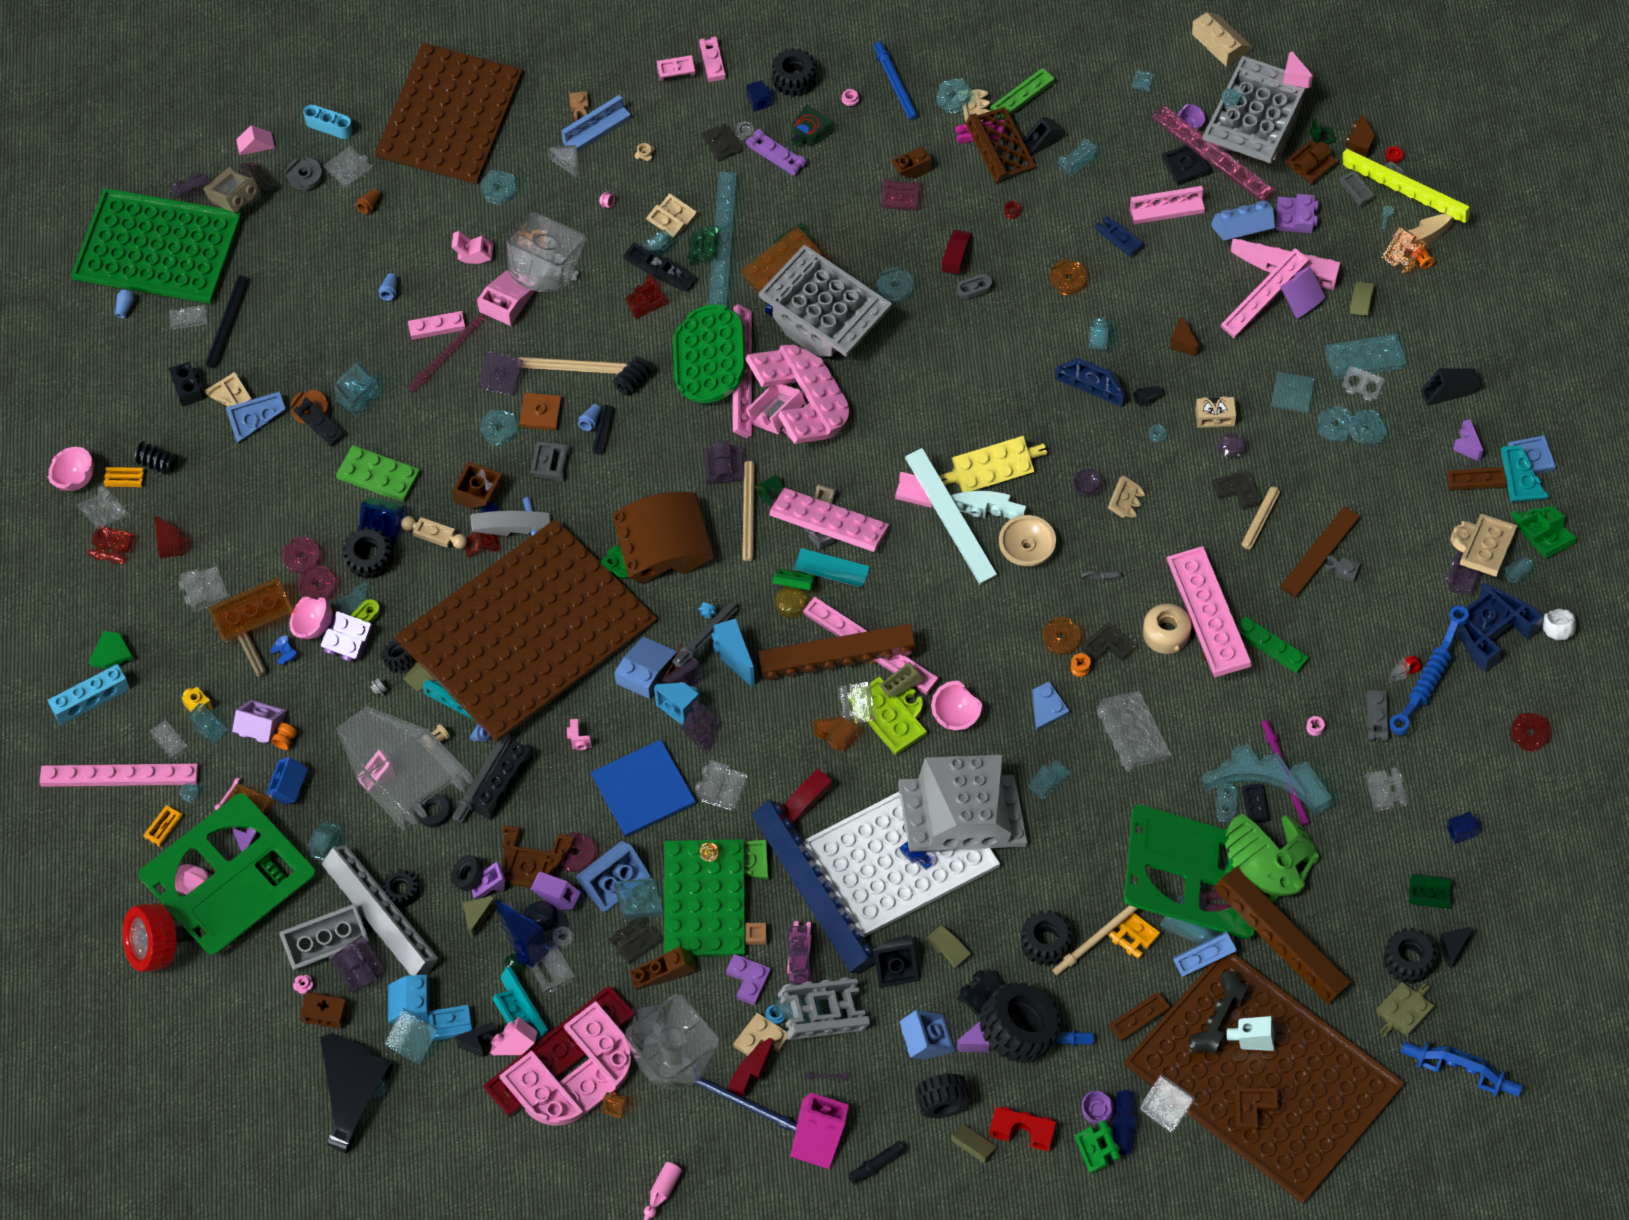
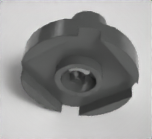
(307, 182)

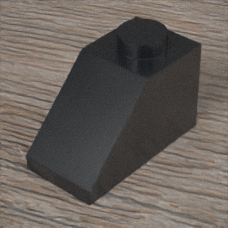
(1042, 135)

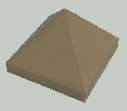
(824, 493)

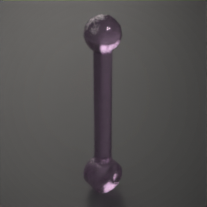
(844, 1075)

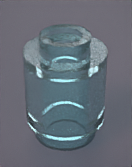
(1518, 569)

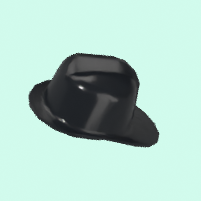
(546, 917)

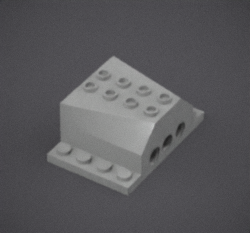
(1263, 115)
(822, 304)
(962, 805)

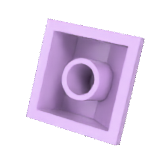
(258, 720)

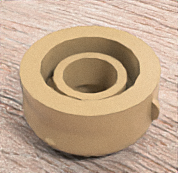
(1167, 640)

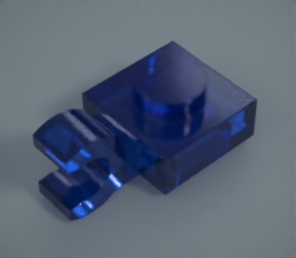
(914, 856)

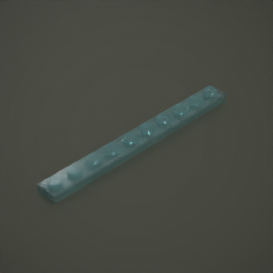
(724, 220)

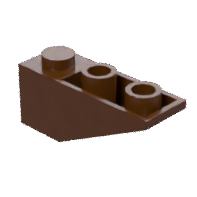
(664, 968)

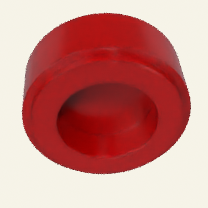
(1394, 154)

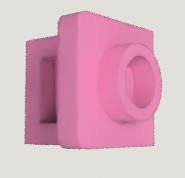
(578, 742)

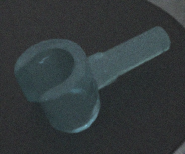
(1387, 212)

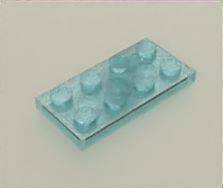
(1367, 354)

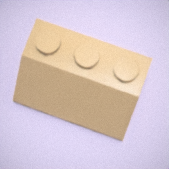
(1220, 38)

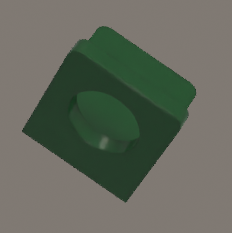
(1315, 133)
(769, 489)

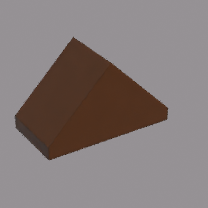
(1183, 339)

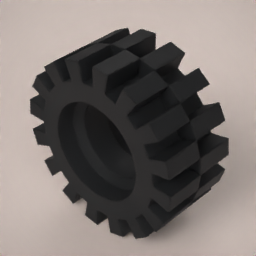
(396, 663)
(401, 877)

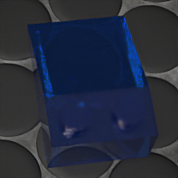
(523, 934)

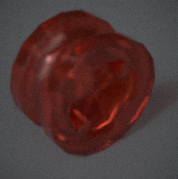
(1015, 213)

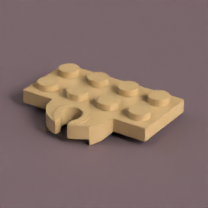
(1483, 543)

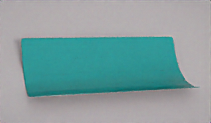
(831, 568)

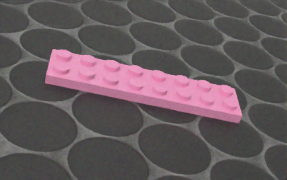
(1208, 612)

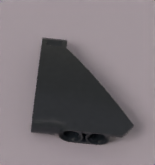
(352, 1079)

